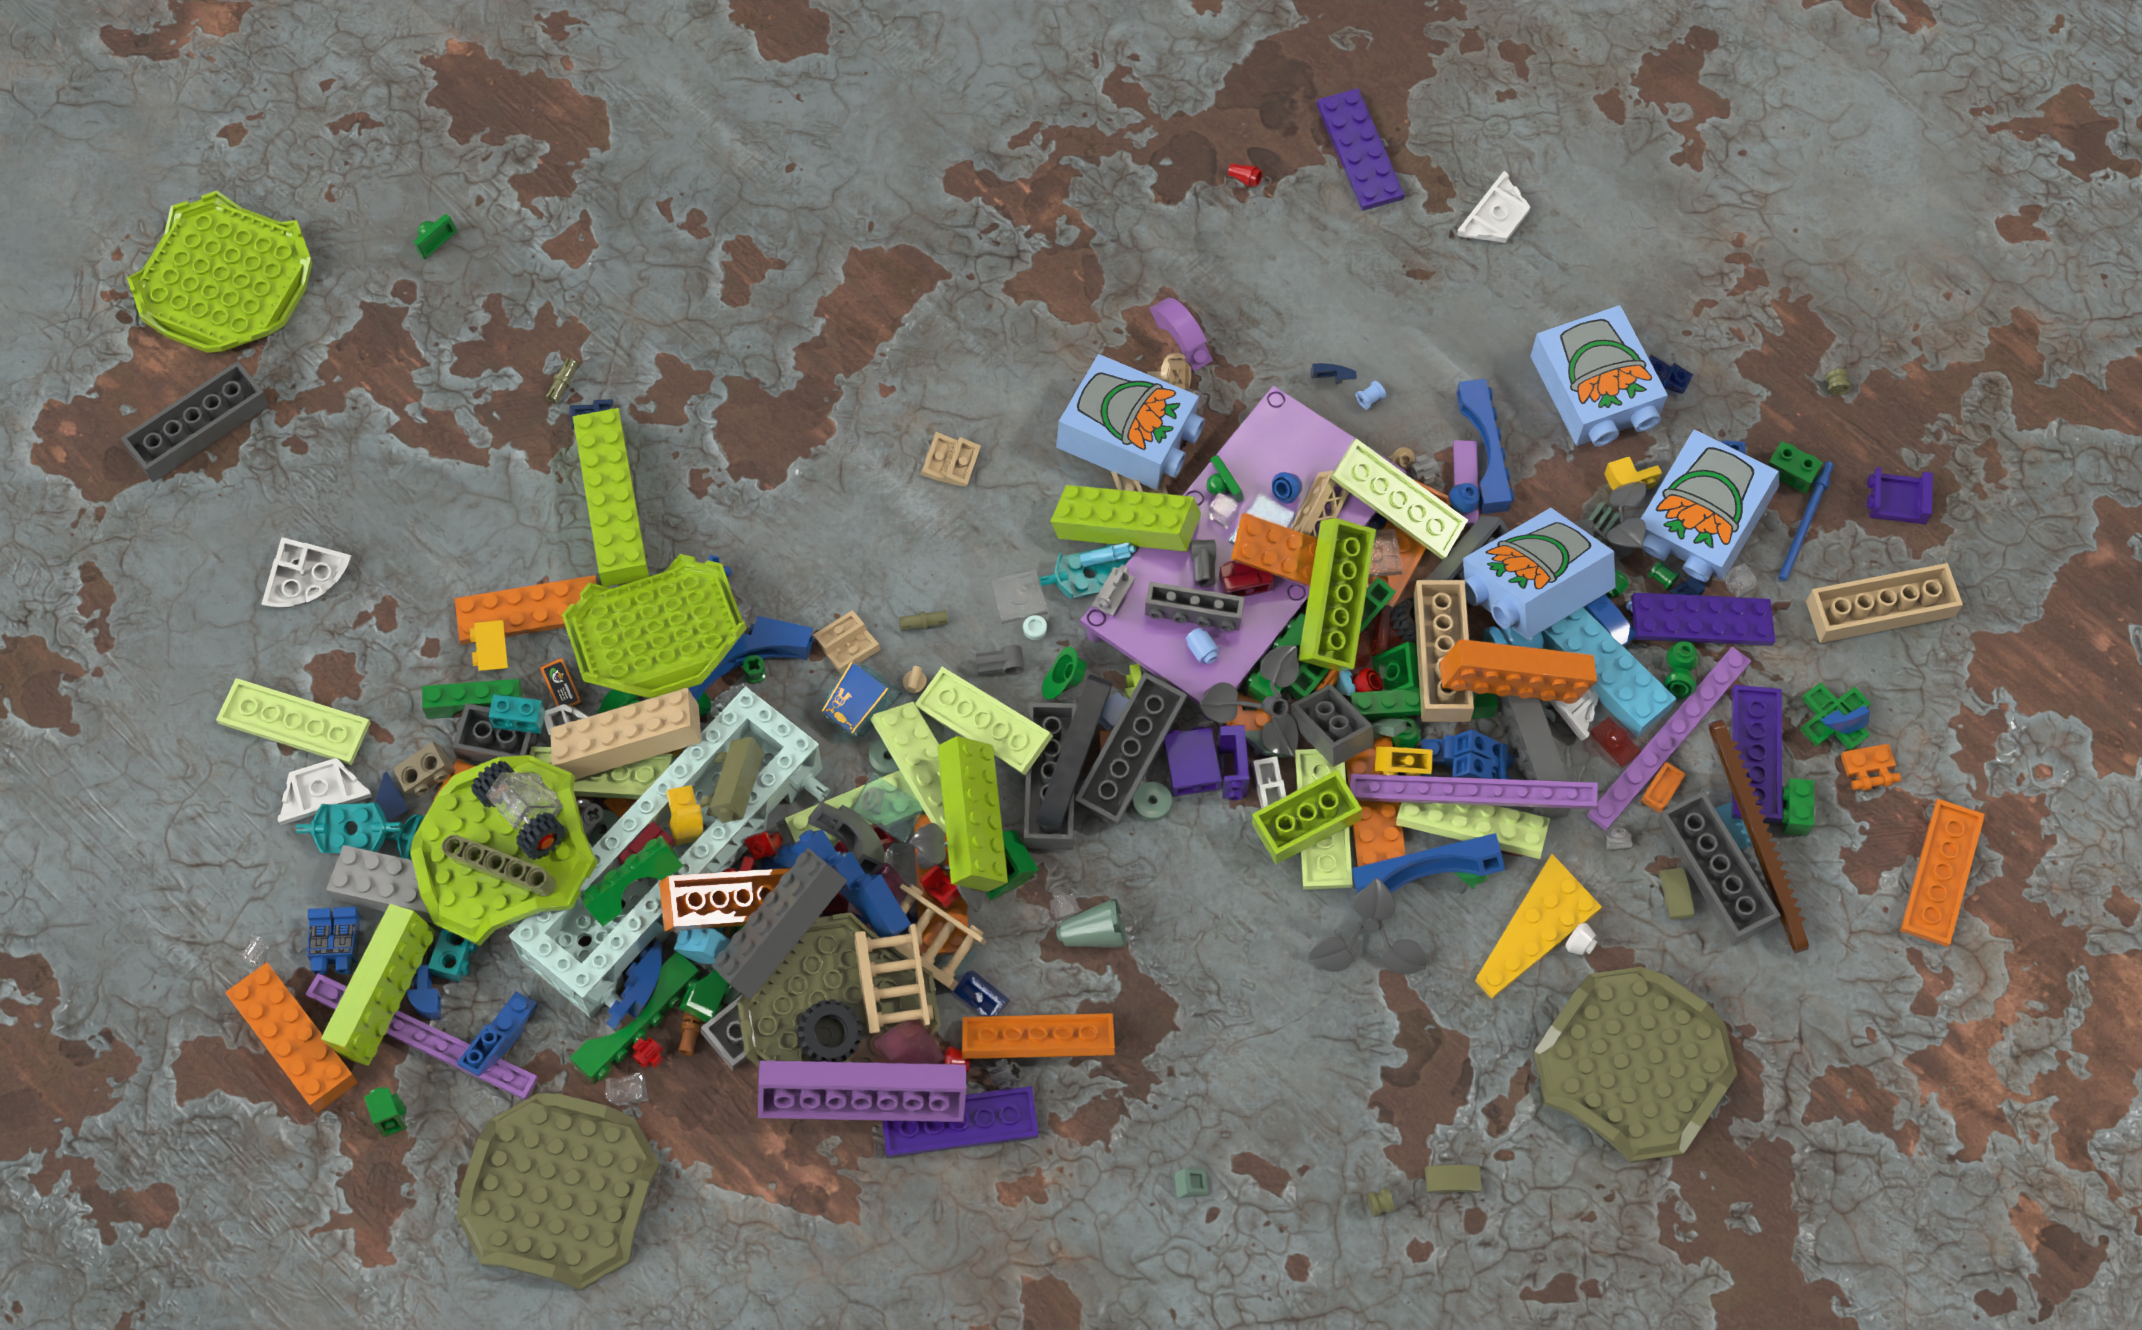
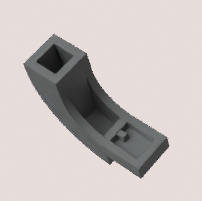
(852, 832)

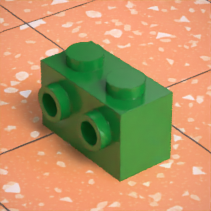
(1795, 466)
(1798, 807)
(386, 1111)

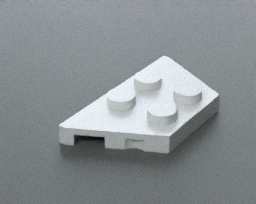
(1497, 213)
(1578, 714)
(317, 785)

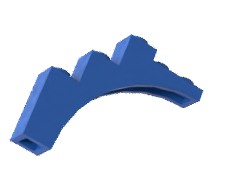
(765, 639)
(865, 892)

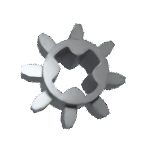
(1424, 469)

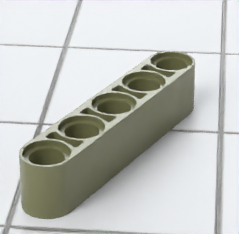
(506, 872)

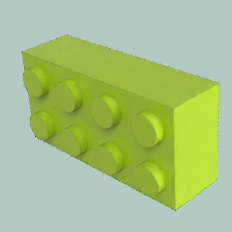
(1306, 816)

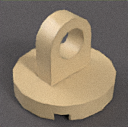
(1174, 371)

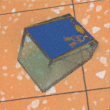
(857, 697)

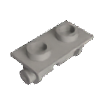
(1113, 590)

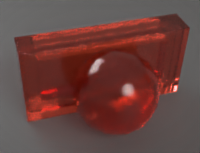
(1384, 632)
(1363, 654)
(1615, 741)

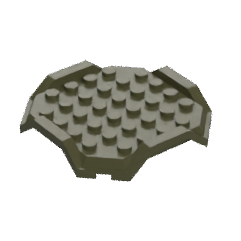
(820, 969)
(1636, 1062)
(557, 1189)

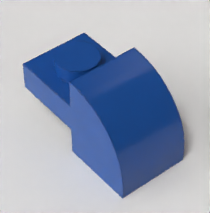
(1442, 750)
(424, 998)

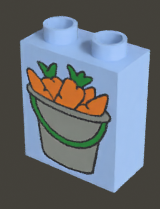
(1599, 377)
(1129, 422)
(1708, 506)
(1538, 573)

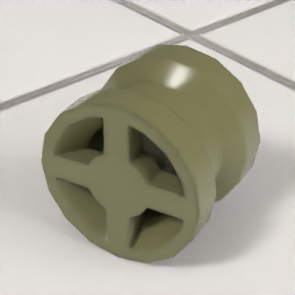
(1838, 382)
(1380, 1202)

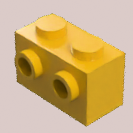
(490, 645)
(1403, 760)

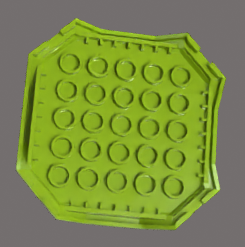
(221, 275)
(655, 630)
(477, 903)

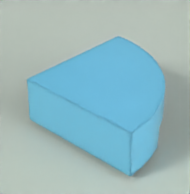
(1345, 684)

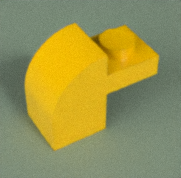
(1624, 472)
(686, 818)

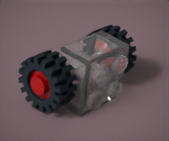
(525, 805)

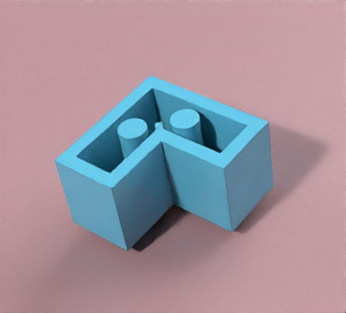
(702, 944)

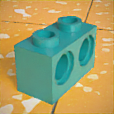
(517, 714)
(446, 952)

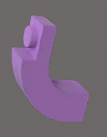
(1185, 330)

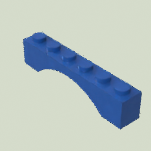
(1475, 404)
(1473, 856)

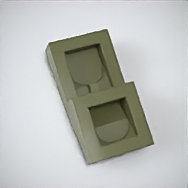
(1677, 893)
(1453, 1178)

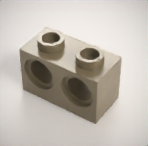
(422, 765)

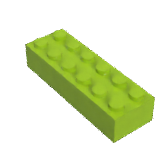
(1125, 517)
(1337, 594)
(972, 814)
(378, 984)

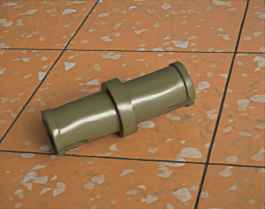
(562, 381)
(923, 620)

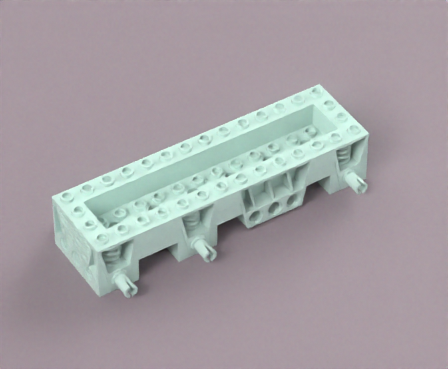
(594, 972)

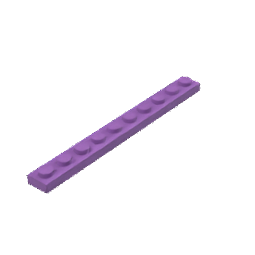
(1669, 738)
(1474, 791)
(431, 1041)

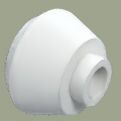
(1581, 940)

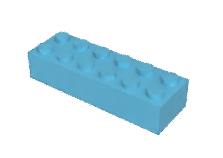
(1622, 680)

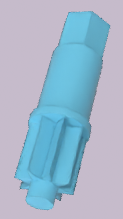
(1111, 553)

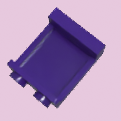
(1900, 497)
(1233, 740)
(1192, 761)

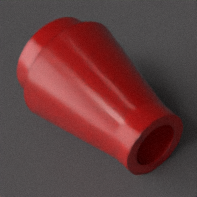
(1246, 174)

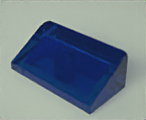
(981, 994)

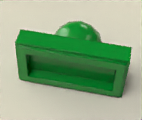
(433, 235)
(1223, 481)

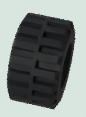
(839, 1012)

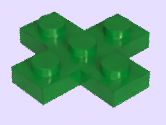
(1824, 703)

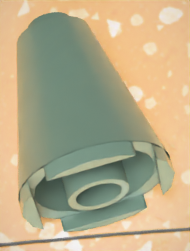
(1094, 927)

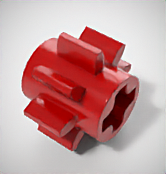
(647, 1053)

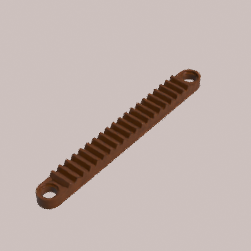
(1758, 836)

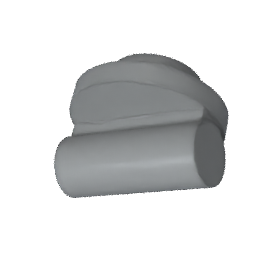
(1618, 839)

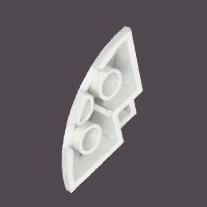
(302, 573)

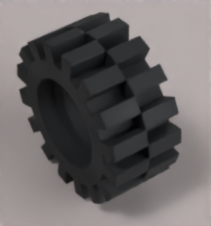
(1402, 617)

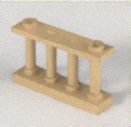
(946, 974)
(872, 994)

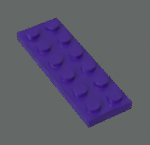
(1360, 149)
(1703, 619)
(1759, 738)
(987, 1120)

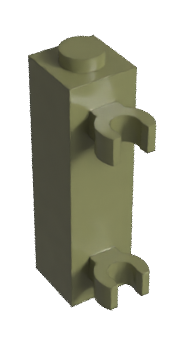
(735, 781)

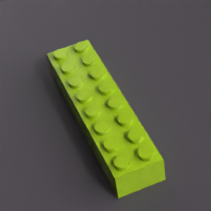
(610, 497)

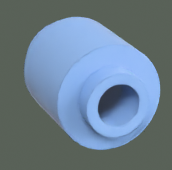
(1202, 646)

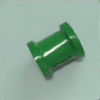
(1663, 575)
(754, 662)

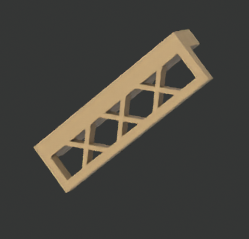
(1313, 505)

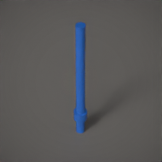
(1820, 484)

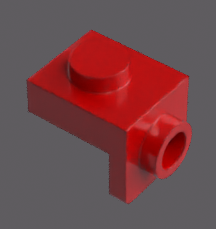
(763, 844)
(939, 886)

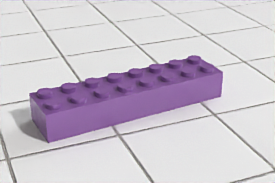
(861, 1091)

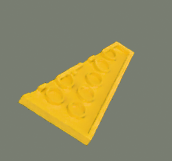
(1540, 924)

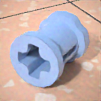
(1370, 395)

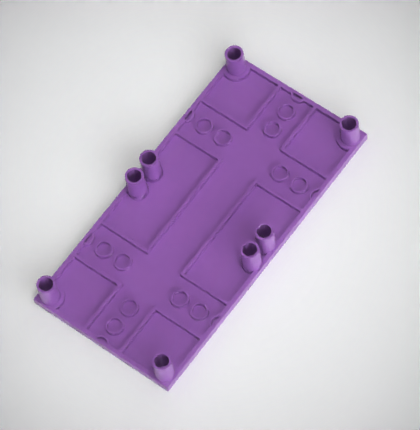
(1271, 440)

